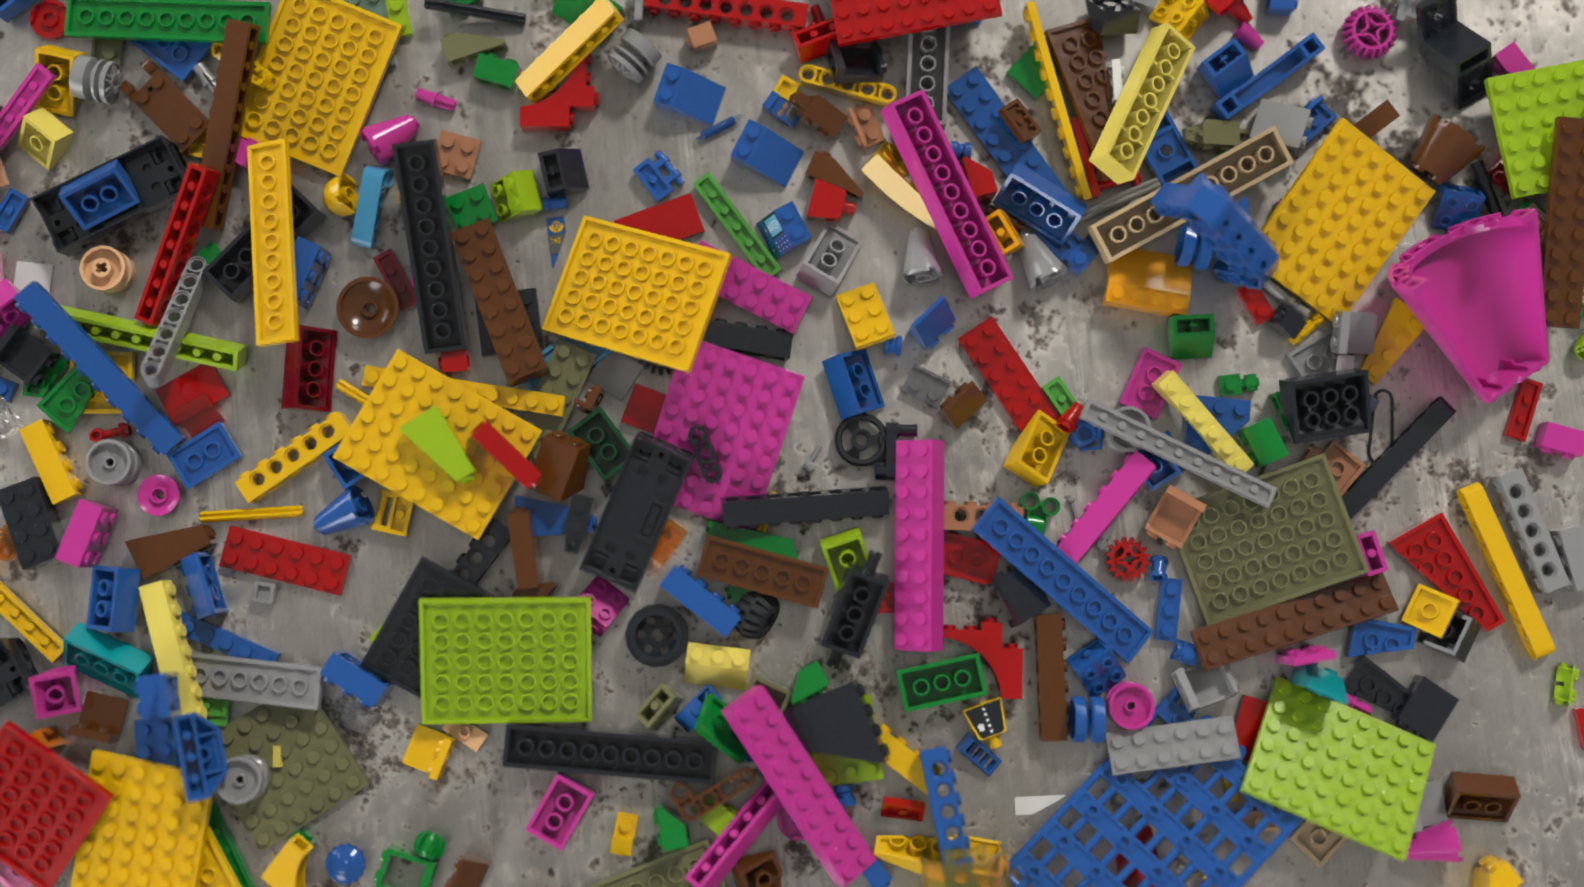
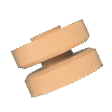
(107, 270)

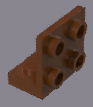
(101, 718)

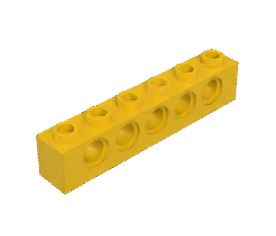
(248, 480)

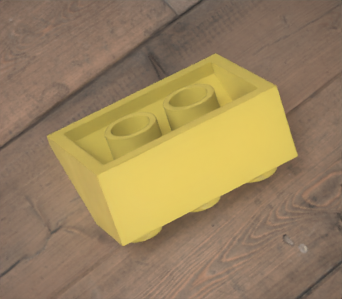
(717, 665)

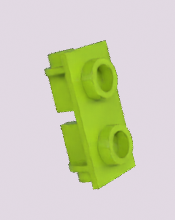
(1566, 692)

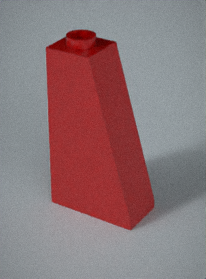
(506, 454)

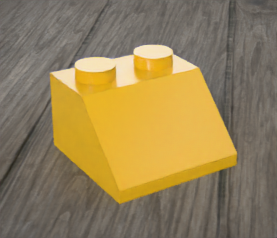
(1495, 873)

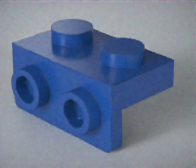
(1322, 117)

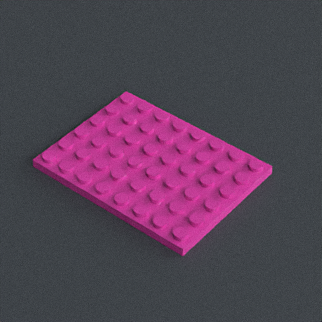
(747, 417)

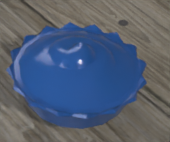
(345, 864)

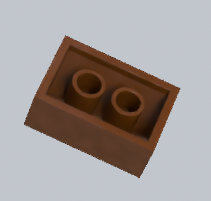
(1481, 796)

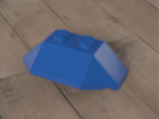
(199, 754)

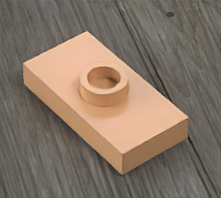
(467, 734)

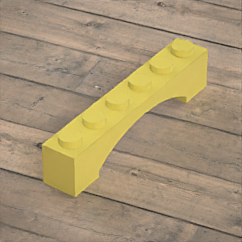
(1180, 397)

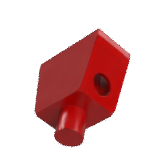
(828, 203)

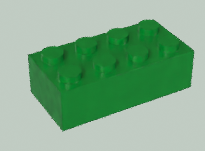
(941, 682)

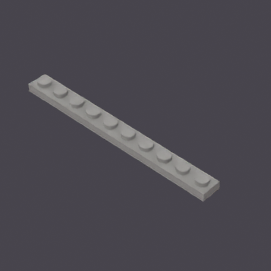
(1177, 453)

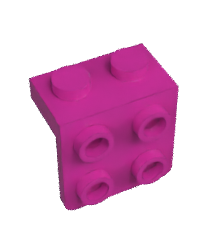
(605, 603)

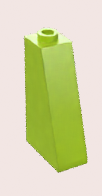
(437, 439)

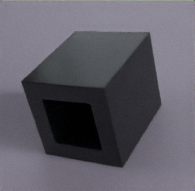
(1286, 322)

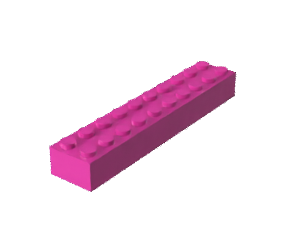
(946, 193)
(919, 545)
(799, 785)

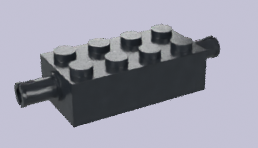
(854, 610)

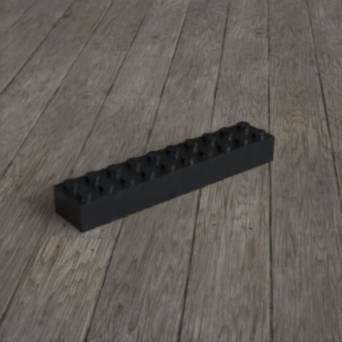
(430, 246)
(609, 753)

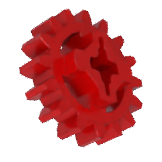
(1128, 566)

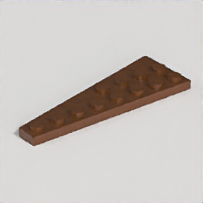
(1083, 70)

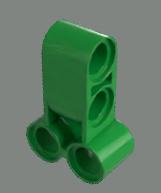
(1037, 515)

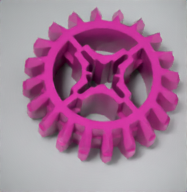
(1366, 16)

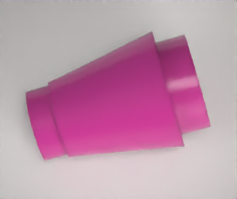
(1247, 35)

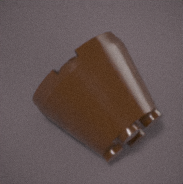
(1444, 150)

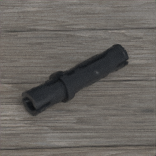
(1484, 182)

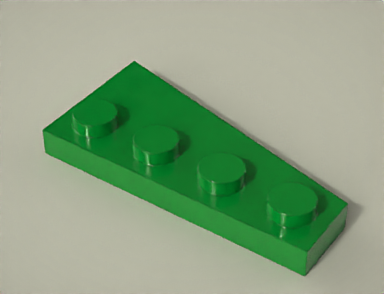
(68, 400)

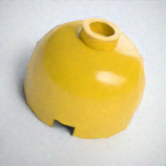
(341, 195)

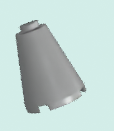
(921, 259)
(1040, 263)

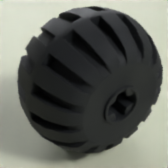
(757, 614)

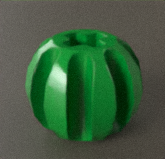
(430, 845)

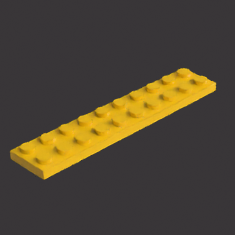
(272, 243)

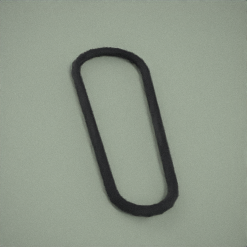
(1392, 421)

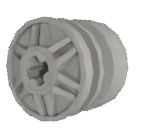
(637, 52)
(95, 79)

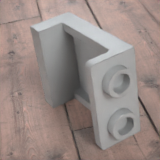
(1289, 121)
(1204, 688)

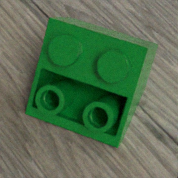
(1191, 336)
(809, 680)
(673, 828)

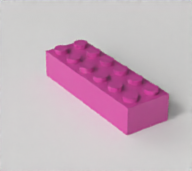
(763, 294)

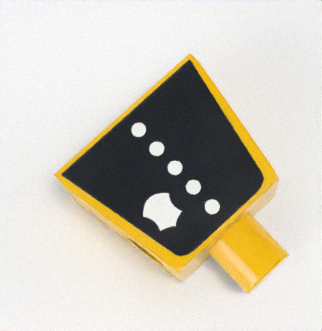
(987, 720)

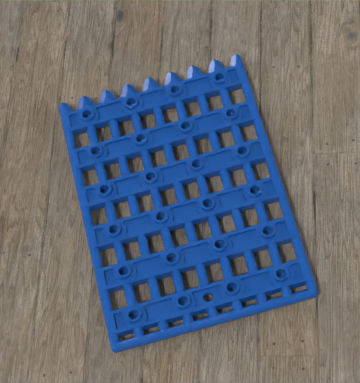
(1167, 824)

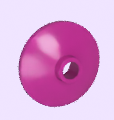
(149, 495)

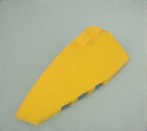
(906, 851)

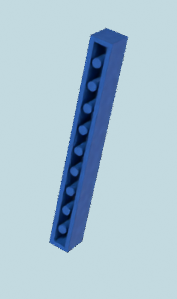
(99, 367)

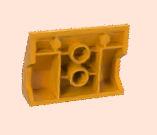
(1148, 284)

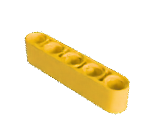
(855, 93)

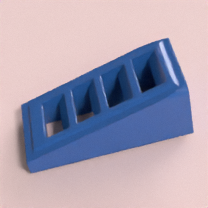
(972, 742)

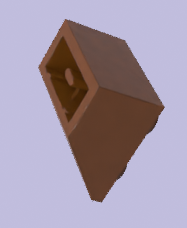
(963, 405)
(469, 871)

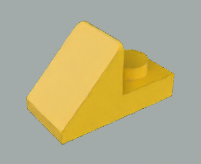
(624, 833)

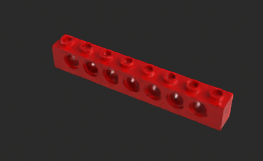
(734, 18)
(177, 241)

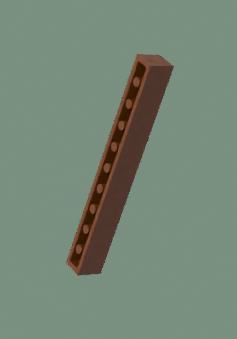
(228, 113)

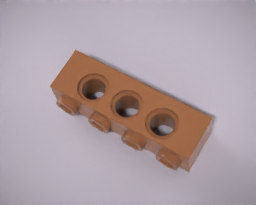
(970, 509)

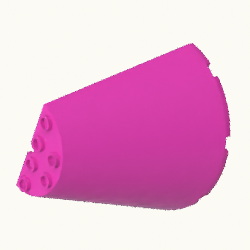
(1481, 298)

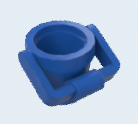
(1085, 435)

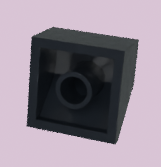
(1457, 638)

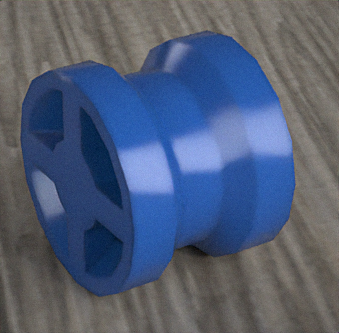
(893, 346)

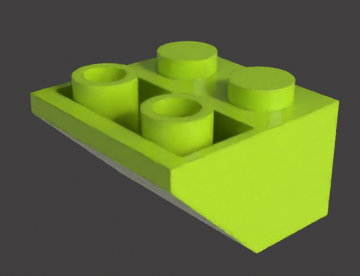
(516, 195)

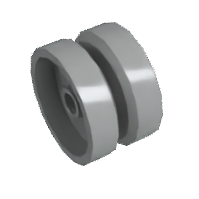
(1119, 445)
(113, 462)
(255, 776)

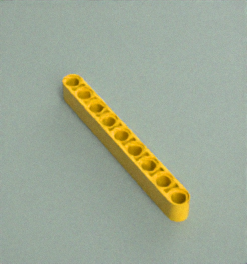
(1505, 570)

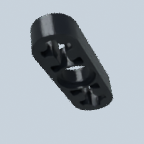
(705, 437)

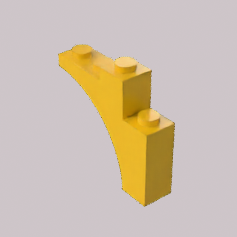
(290, 864)

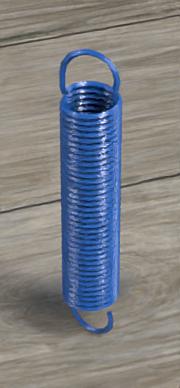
(718, 127)

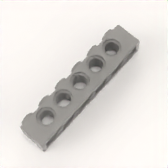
(1555, 576)

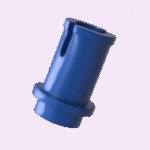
(551, 203)

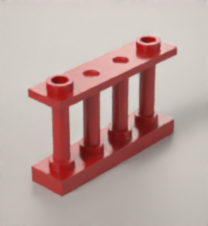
(1090, 169)

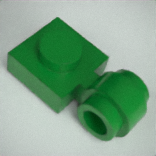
(1232, 384)

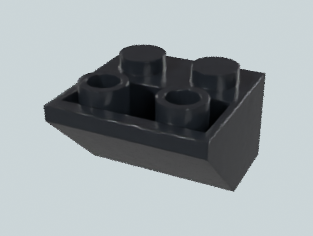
(1113, 16)
(563, 171)

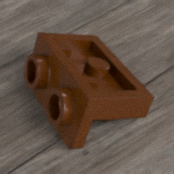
(1019, 121)
(593, 399)

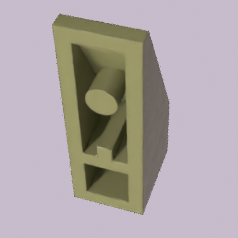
(465, 48)

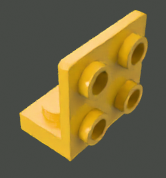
(1183, 15)
(429, 751)

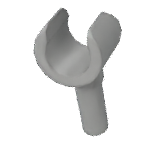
(808, 465)

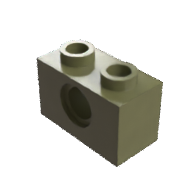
(659, 706)

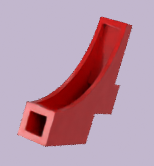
(556, 111)
(1004, 661)

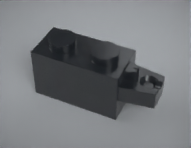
(578, 522)

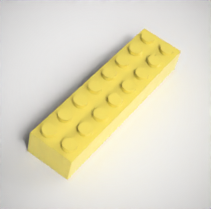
(1142, 103)

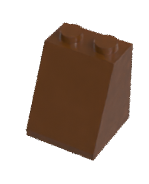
(562, 465)

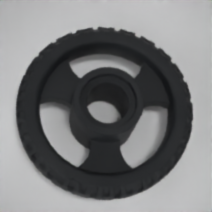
(852, 455)

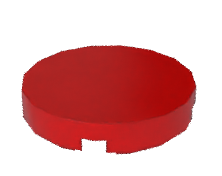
(48, 19)

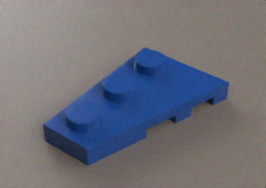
(1379, 637)

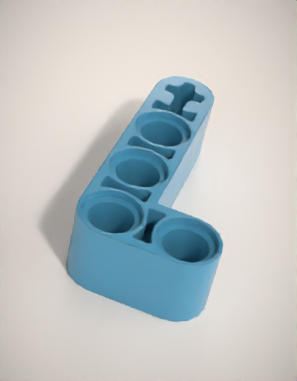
(370, 205)

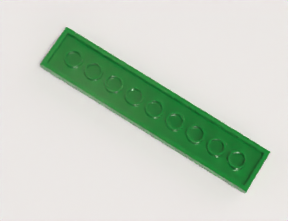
(162, 19)

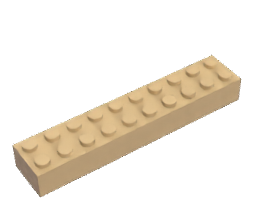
(1232, 170)

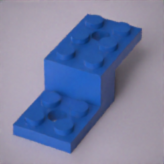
(158, 696)

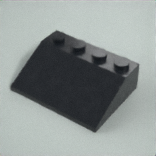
(1327, 405)

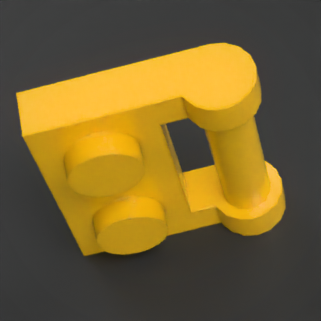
(399, 515)

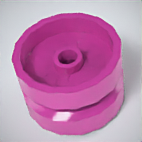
(1141, 708)

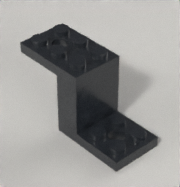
(1454, 49)

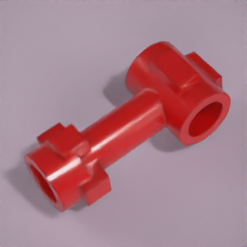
(123, 431)

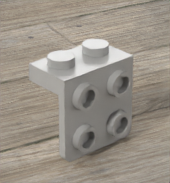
(1353, 332)
(1432, 806)

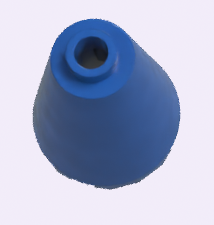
(345, 512)

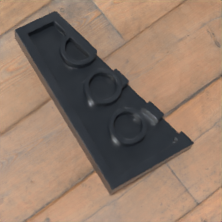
(1375, 685)

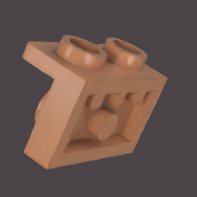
(865, 126)

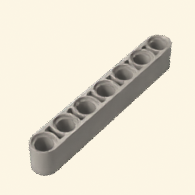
(176, 330)

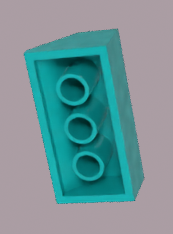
(106, 658)

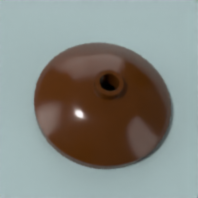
(358, 298)

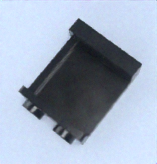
(856, 65)
(26, 355)
(1019, 595)
(1425, 709)

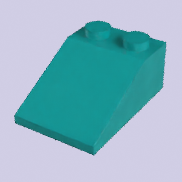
(1320, 682)

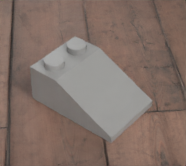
(829, 258)

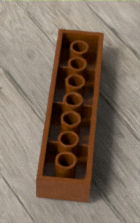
(500, 302)

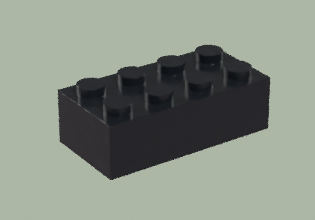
(32, 522)

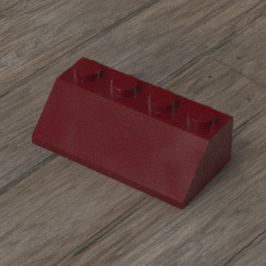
(309, 370)

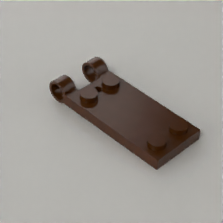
(168, 108)

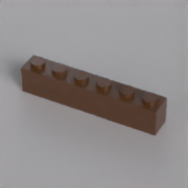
(1050, 677)

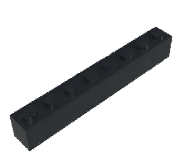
(804, 506)

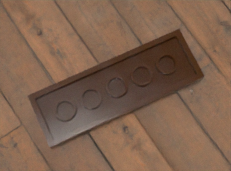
(762, 571)

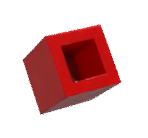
(454, 362)

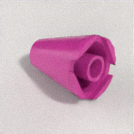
(383, 134)
(1436, 844)

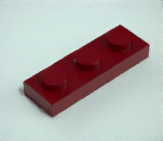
(396, 278)

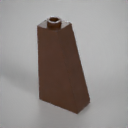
(525, 548)
(165, 550)

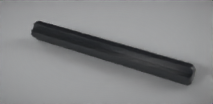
(475, 11)

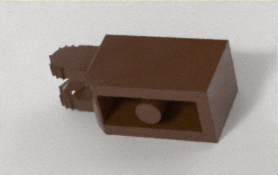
(818, 113)

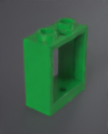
(429, 872)

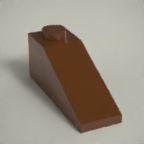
(829, 170)

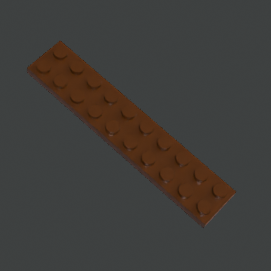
(1564, 227)
(1293, 621)

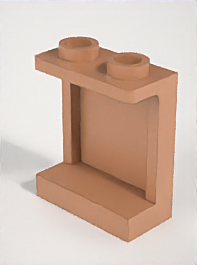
(1174, 517)

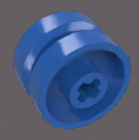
(1191, 249)
(1087, 719)

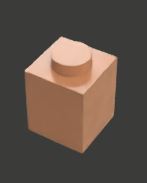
(701, 37)

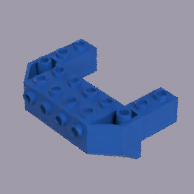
(1240, 245)

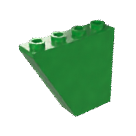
(755, 539)

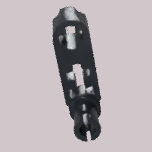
(887, 469)

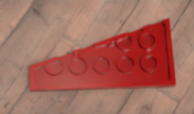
(1442, 560)

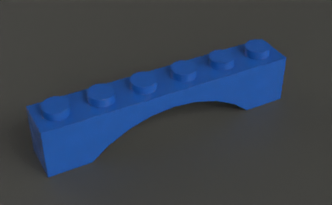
(1268, 78)

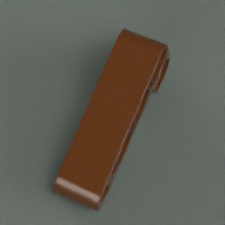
(1377, 119)
(716, 790)

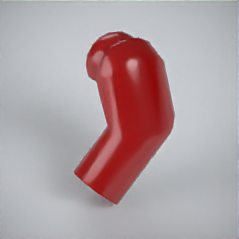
(817, 15)

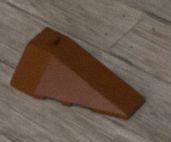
(758, 870)

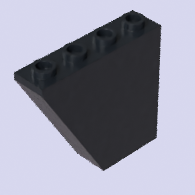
(839, 725)

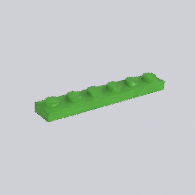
(736, 225)

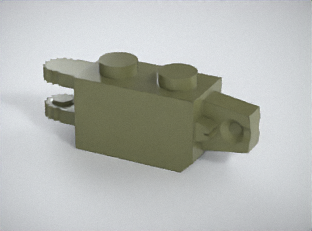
(1214, 135)

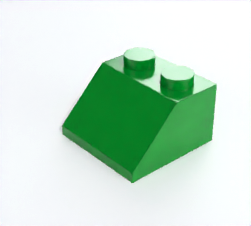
(1262, 442)

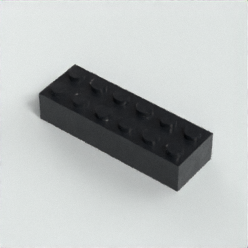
(233, 266)

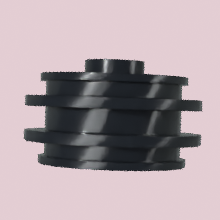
(656, 657)

